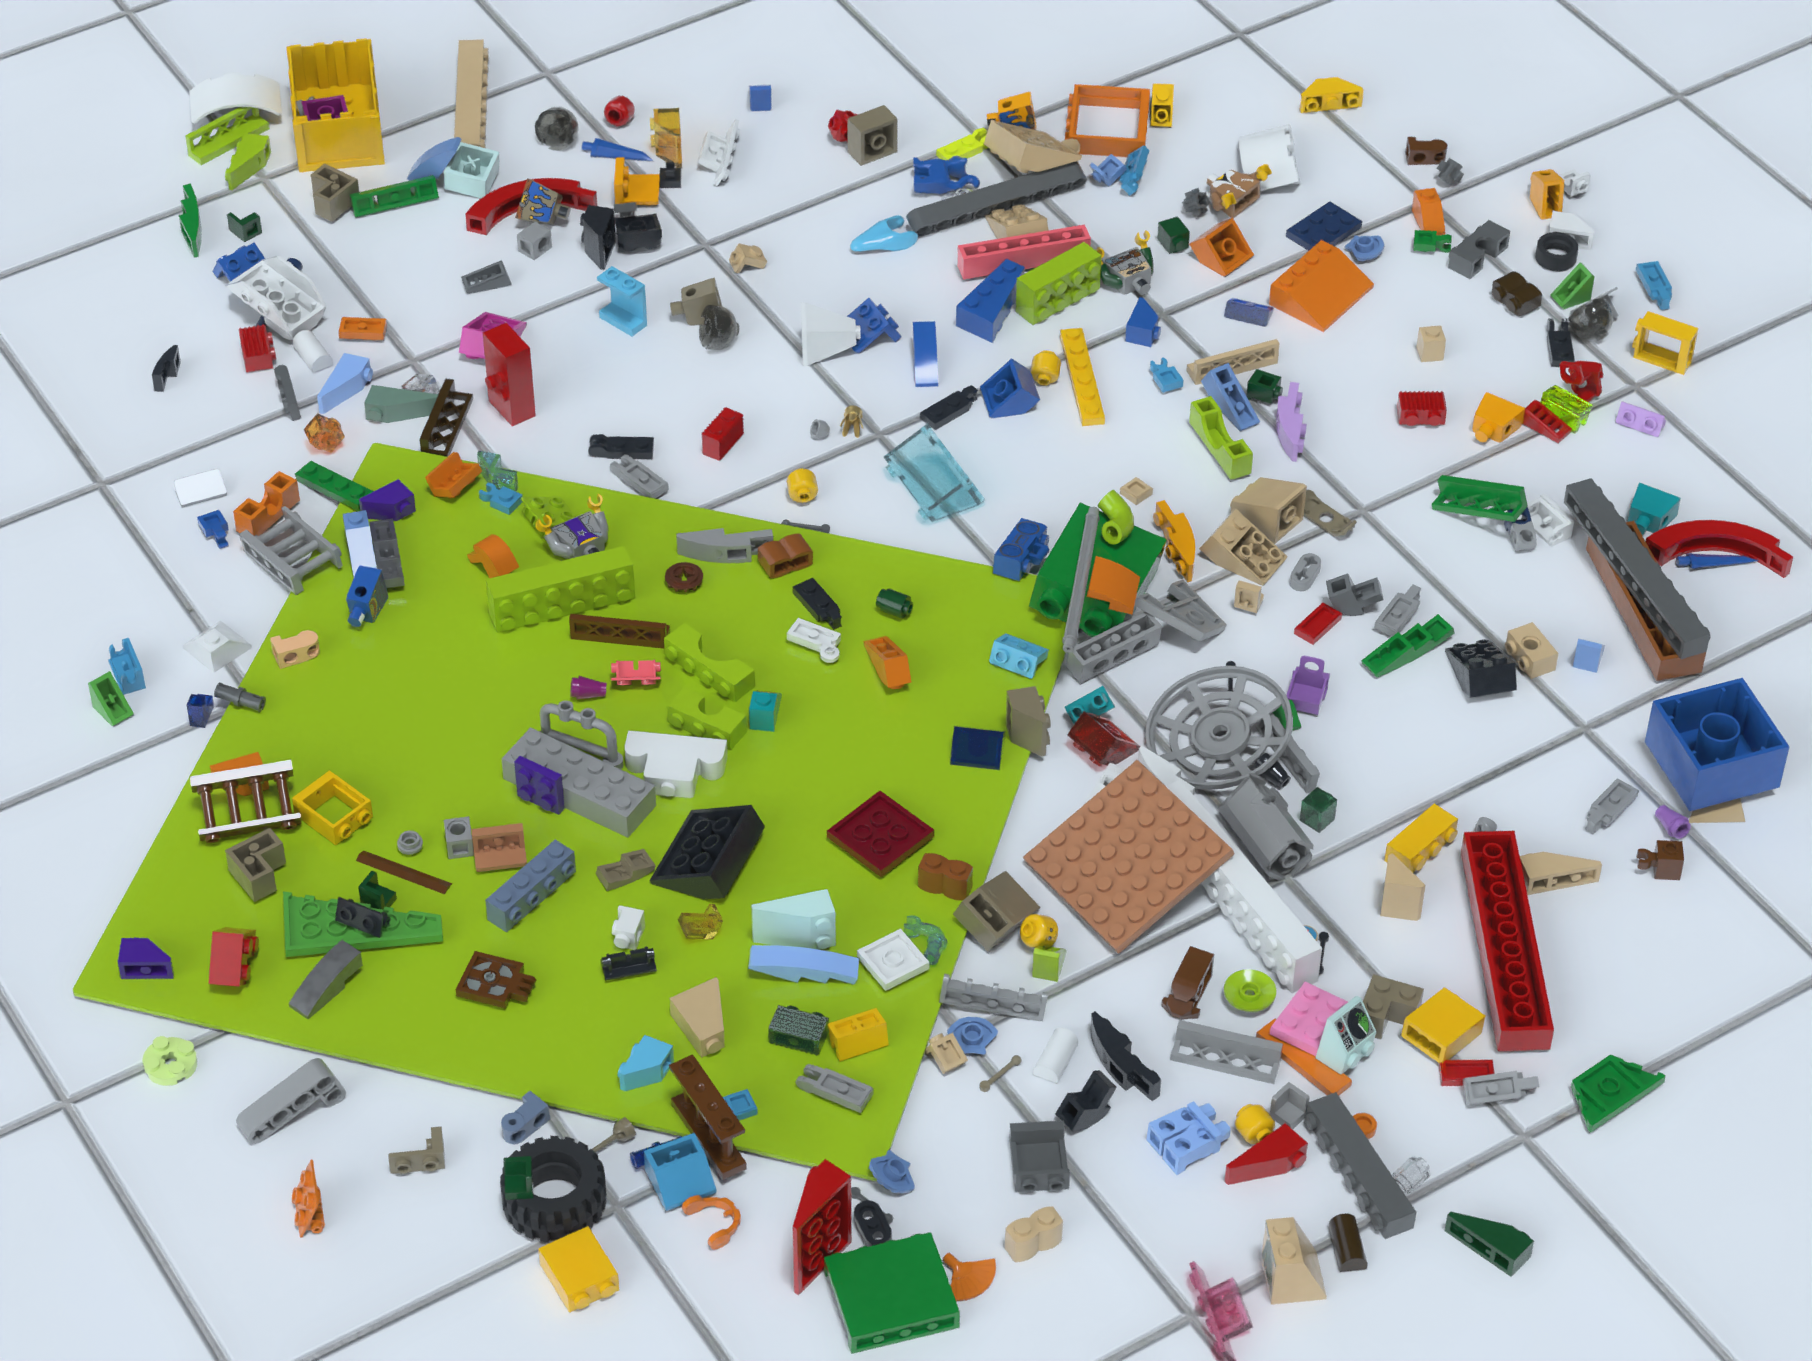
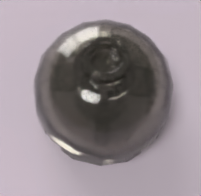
(557, 128)
(1592, 321)
(718, 328)

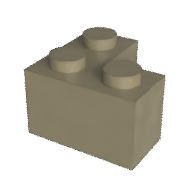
(332, 191)
(254, 862)
(1390, 1001)

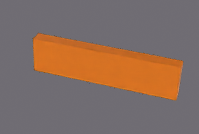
(1307, 1065)

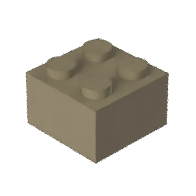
(872, 135)

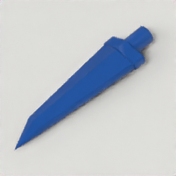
(610, 150)
(1707, 560)

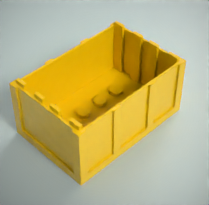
(328, 72)

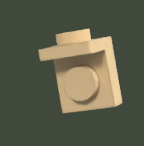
(1248, 596)
(946, 1052)

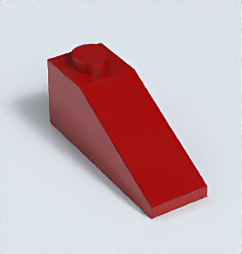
(1269, 1157)

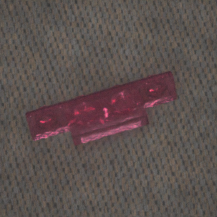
(1224, 1309)

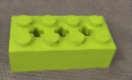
(1058, 283)

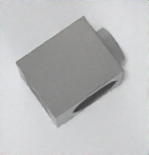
(534, 240)
(458, 837)

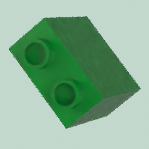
(1055, 580)

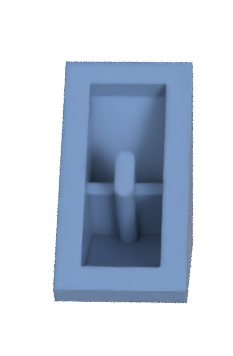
(1588, 655)

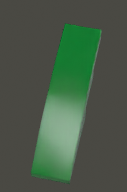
(190, 220)
(1407, 647)

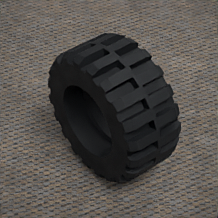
(566, 1214)

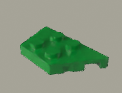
(1611, 1088)

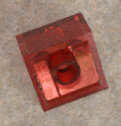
(1101, 739)

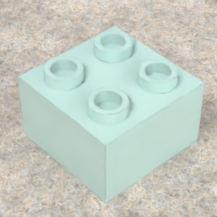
(471, 170)

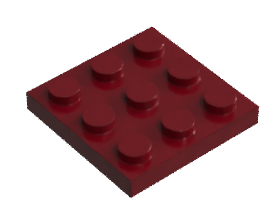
(880, 833)

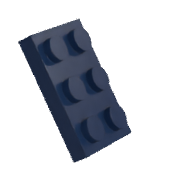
(1326, 224)

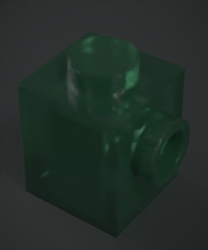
(1318, 809)

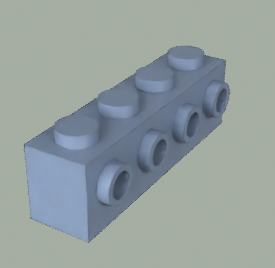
(530, 885)

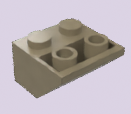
(1026, 720)

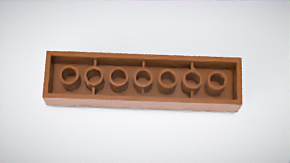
(1654, 647)

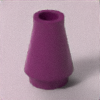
(587, 688)

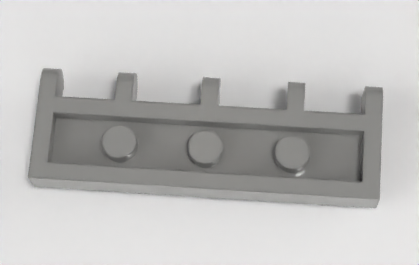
(993, 999)

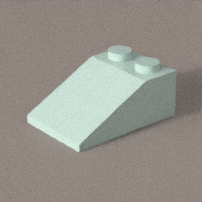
(796, 921)

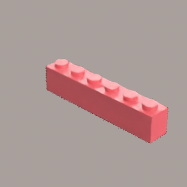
(1027, 250)

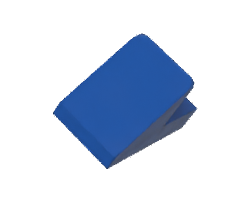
(760, 97)

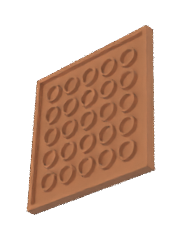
(1128, 856)

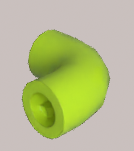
(1120, 516)

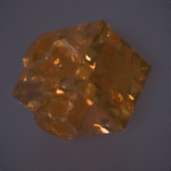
(324, 433)

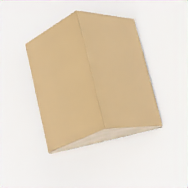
(1402, 892)

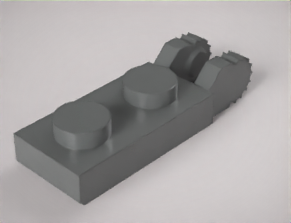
(287, 391)

